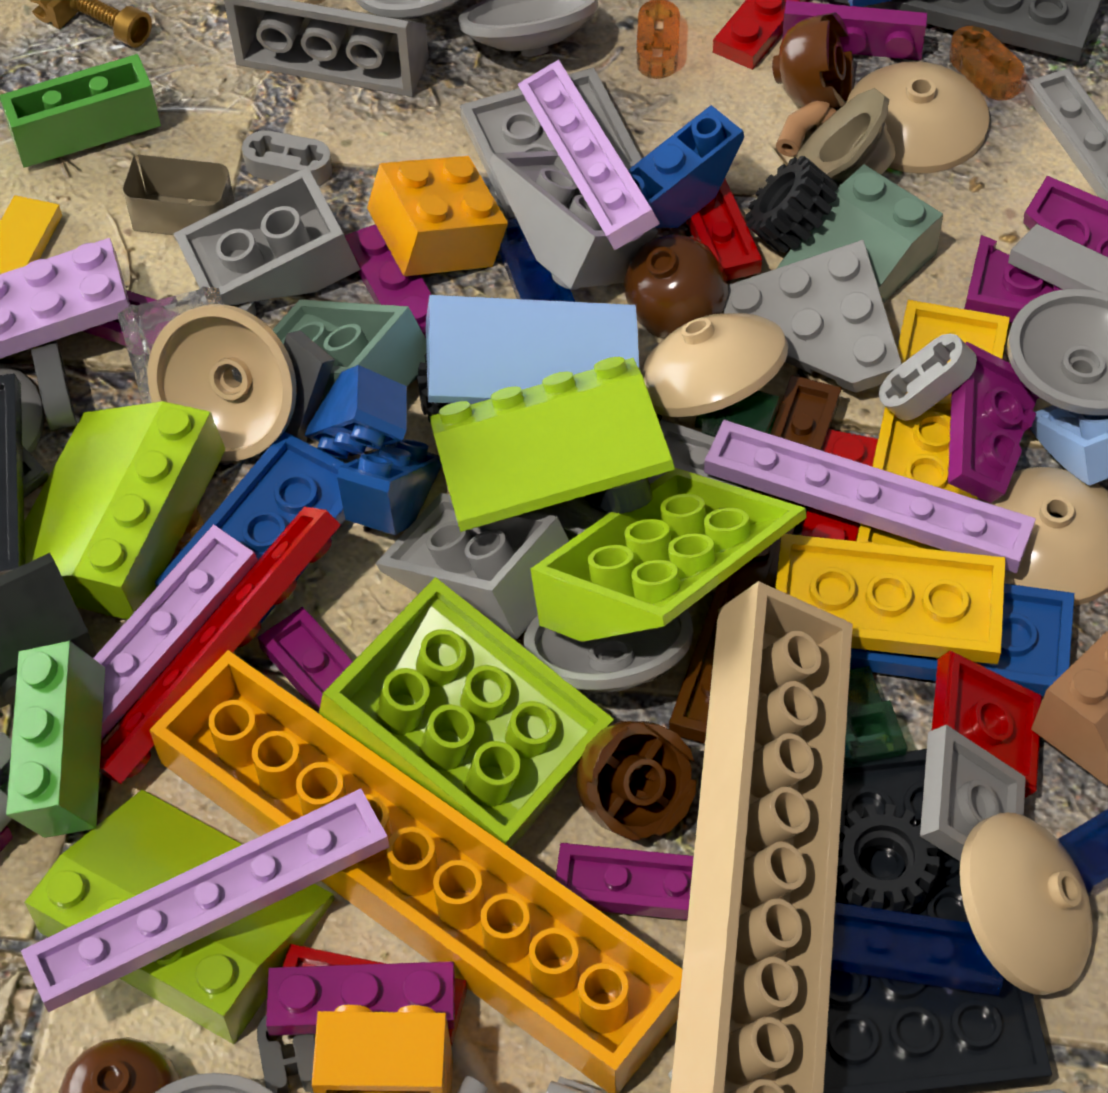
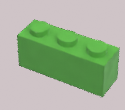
(80, 110)
(56, 740)

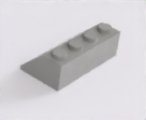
(328, 44)

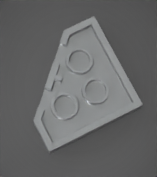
(827, 315)

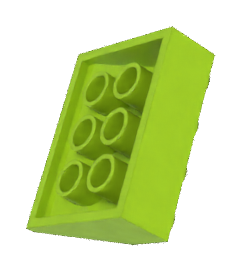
(549, 442)
(123, 500)
(657, 560)
(465, 712)
(148, 842)

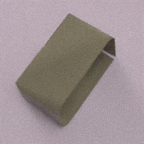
(168, 185)

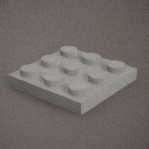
(509, 125)

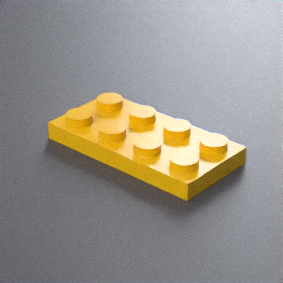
(900, 594)

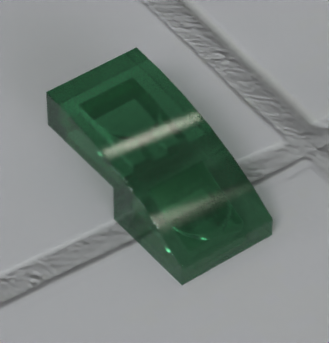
(870, 723)

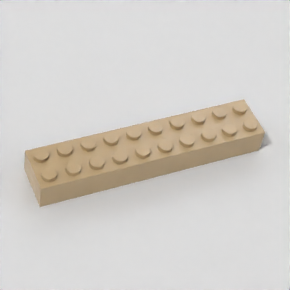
(765, 851)

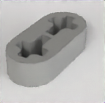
(279, 155)
(927, 377)

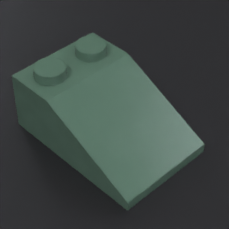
(894, 224)
(360, 334)

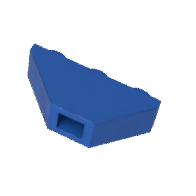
(688, 167)
(360, 414)
(388, 485)

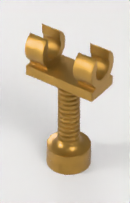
(129, 25)

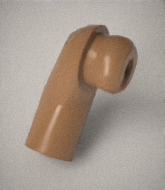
(799, 123)

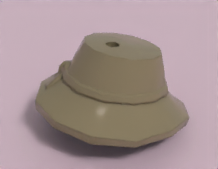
(853, 138)

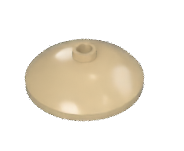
(931, 115)
(713, 363)
(194, 369)
(1063, 551)
(1026, 903)

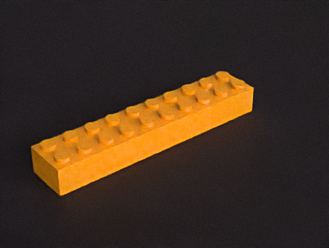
(441, 883)

